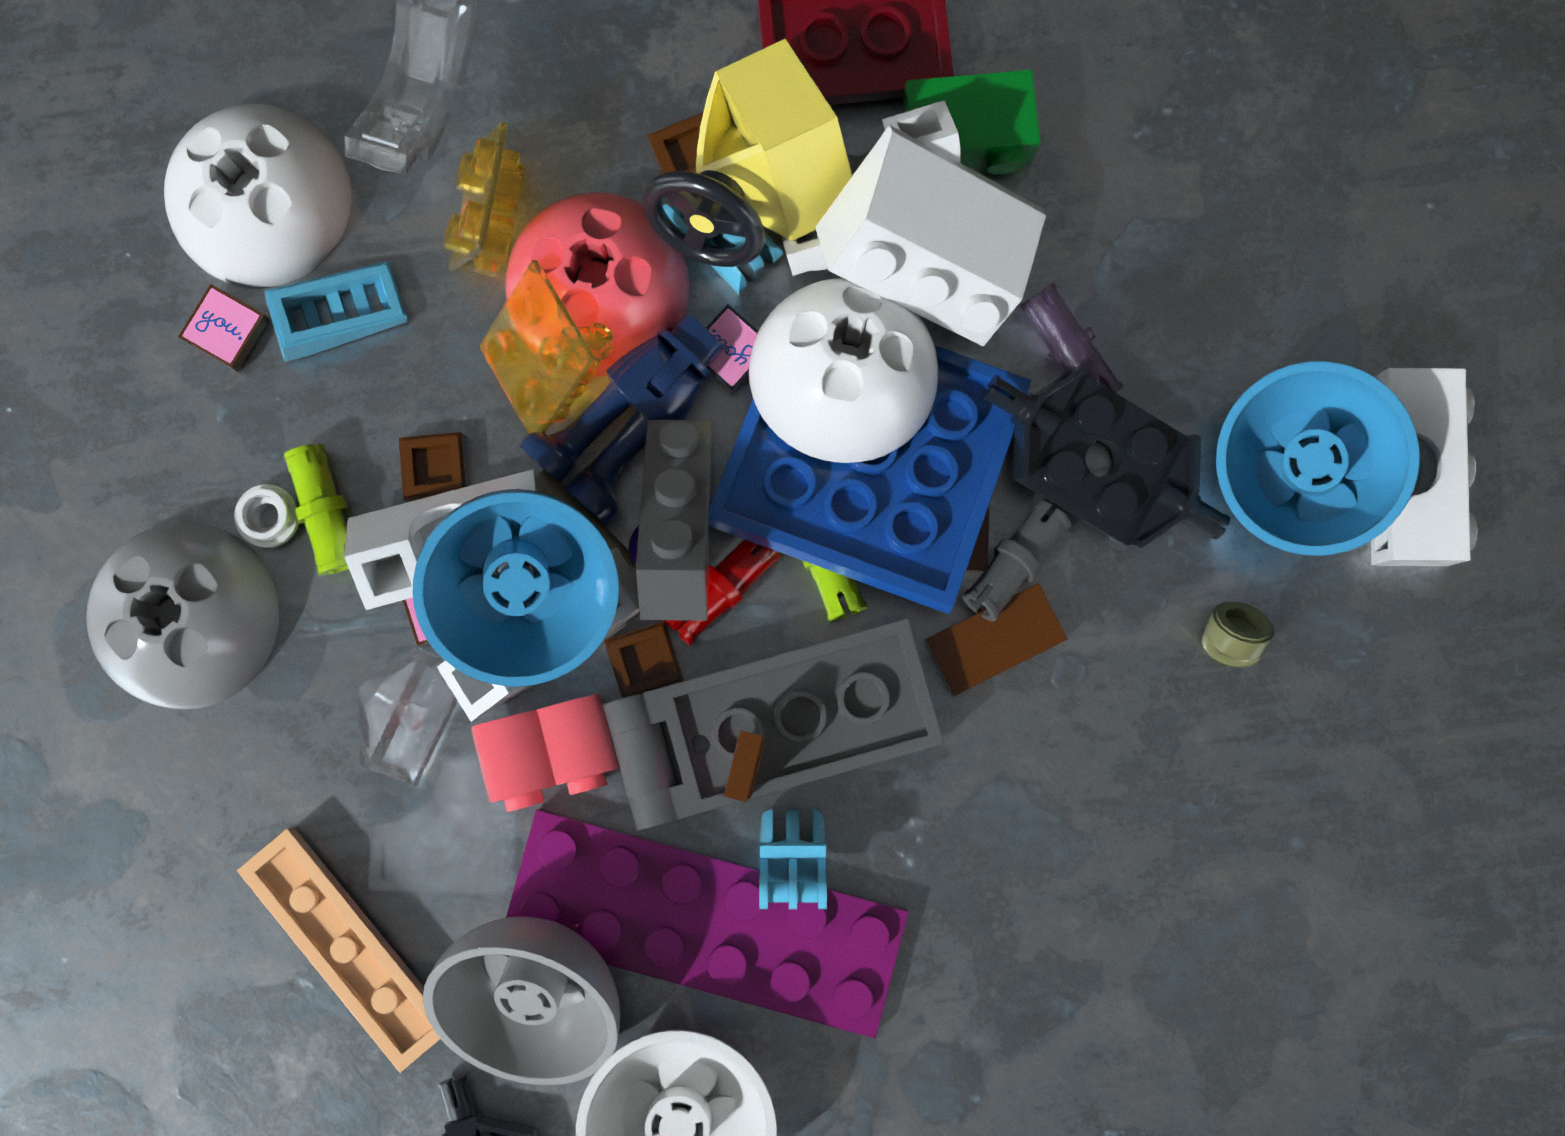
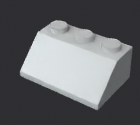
(932, 236)

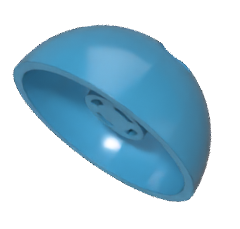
(1334, 426)
(515, 622)

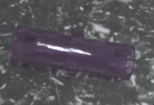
(1066, 336)

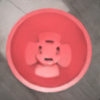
(632, 295)

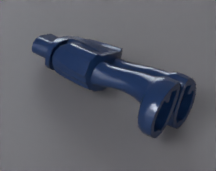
(657, 383)

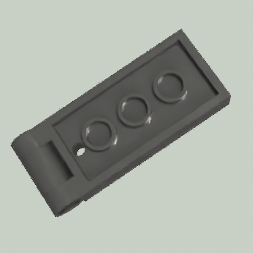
(814, 706)

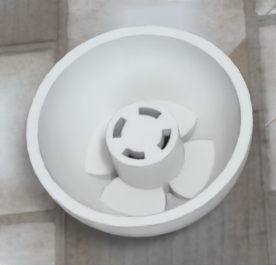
(277, 215)
(837, 397)
(686, 1067)

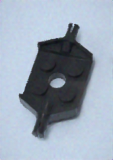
(1152, 468)

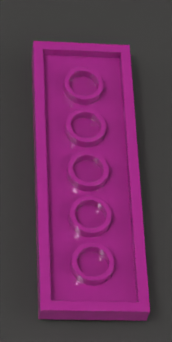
(702, 923)

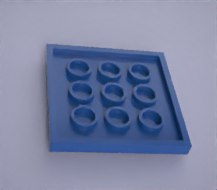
(884, 520)

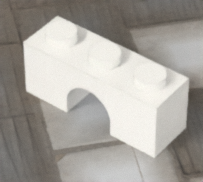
(1437, 519)
(387, 542)

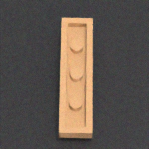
(342, 946)

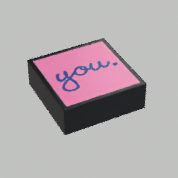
(737, 337)

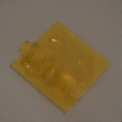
(489, 182)
(542, 352)

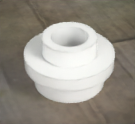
(248, 516)

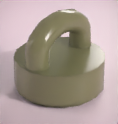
(1237, 634)

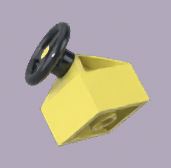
(763, 159)

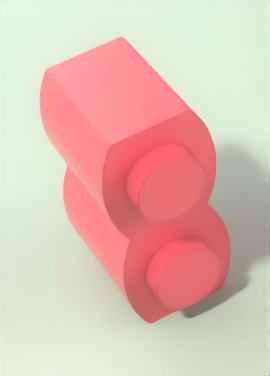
(544, 750)

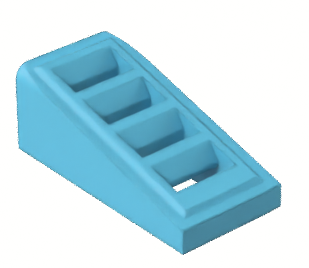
(320, 337)

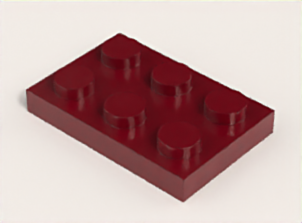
(861, 46)

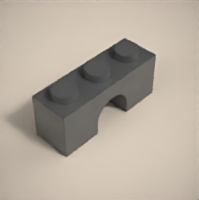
(675, 521)

